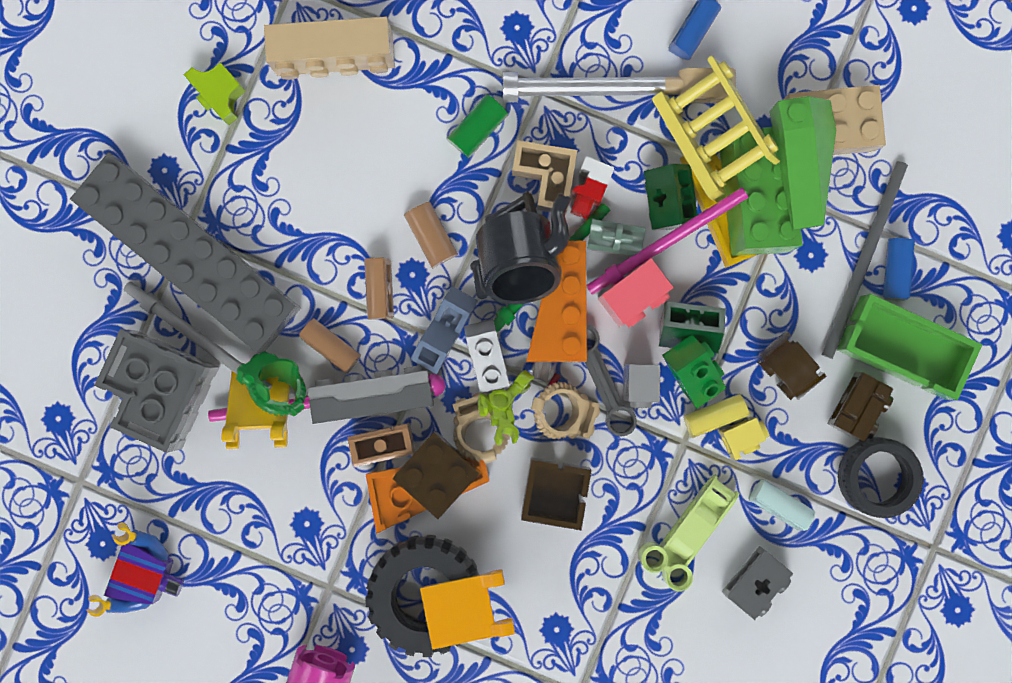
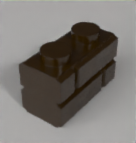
(861, 407)

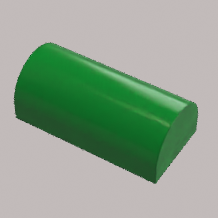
(477, 126)

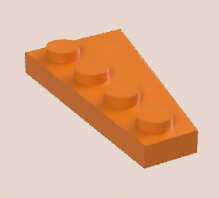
(562, 315)
(394, 504)

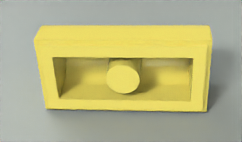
(716, 415)

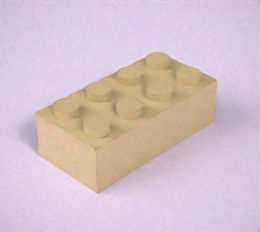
(329, 47)

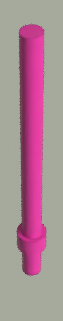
(616, 272)

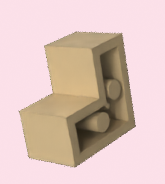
(548, 164)

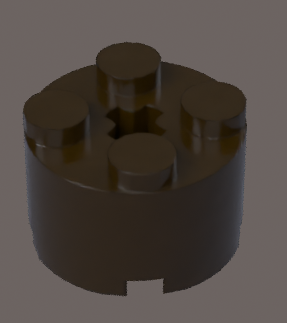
(791, 365)

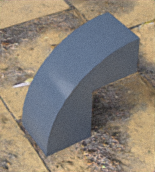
(444, 330)

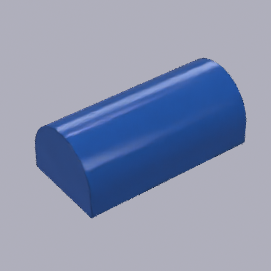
(694, 28)
(898, 269)

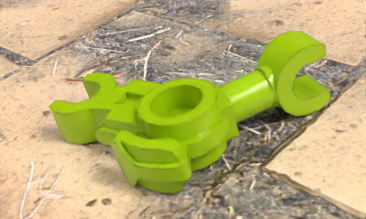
(500, 407)

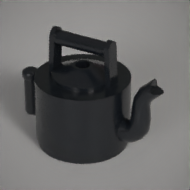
(520, 252)

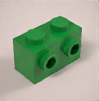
(695, 370)

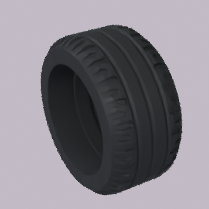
(910, 484)

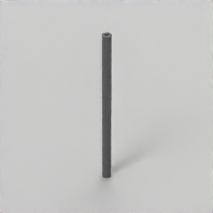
(864, 259)

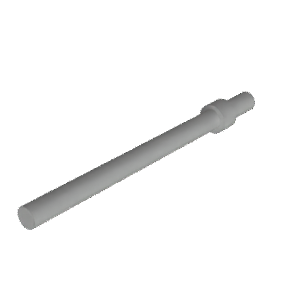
(152, 304)

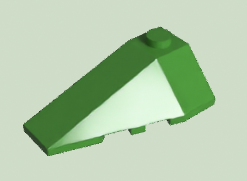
(806, 142)

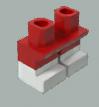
(592, 192)

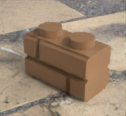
(381, 445)

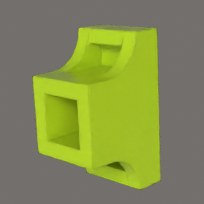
(217, 90)

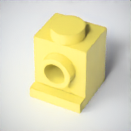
(744, 437)

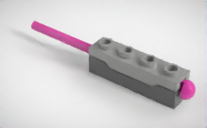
(366, 397)

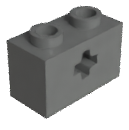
(760, 567)

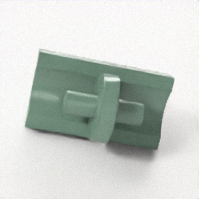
(615, 238)

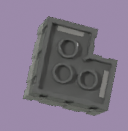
(157, 389)

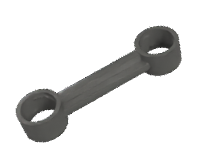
(605, 386)

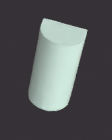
(782, 505)

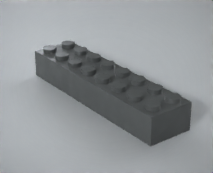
(185, 253)

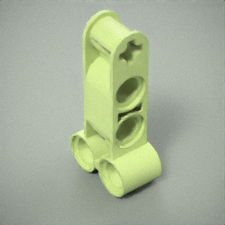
(690, 533)

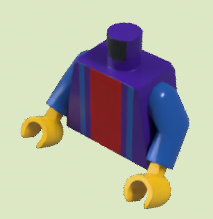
(138, 574)

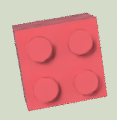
(635, 293)

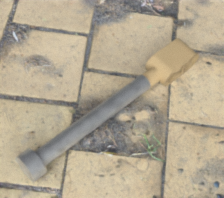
(612, 86)

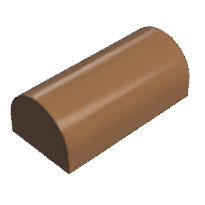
(430, 234)
(379, 288)
(329, 346)

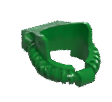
(270, 366)

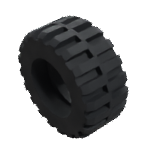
(383, 583)

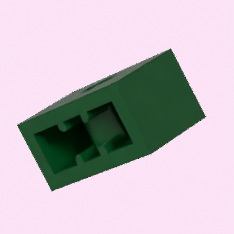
(670, 196)
(684, 320)

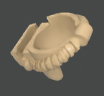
(467, 413)
(582, 417)

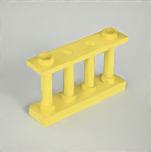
(685, 132)

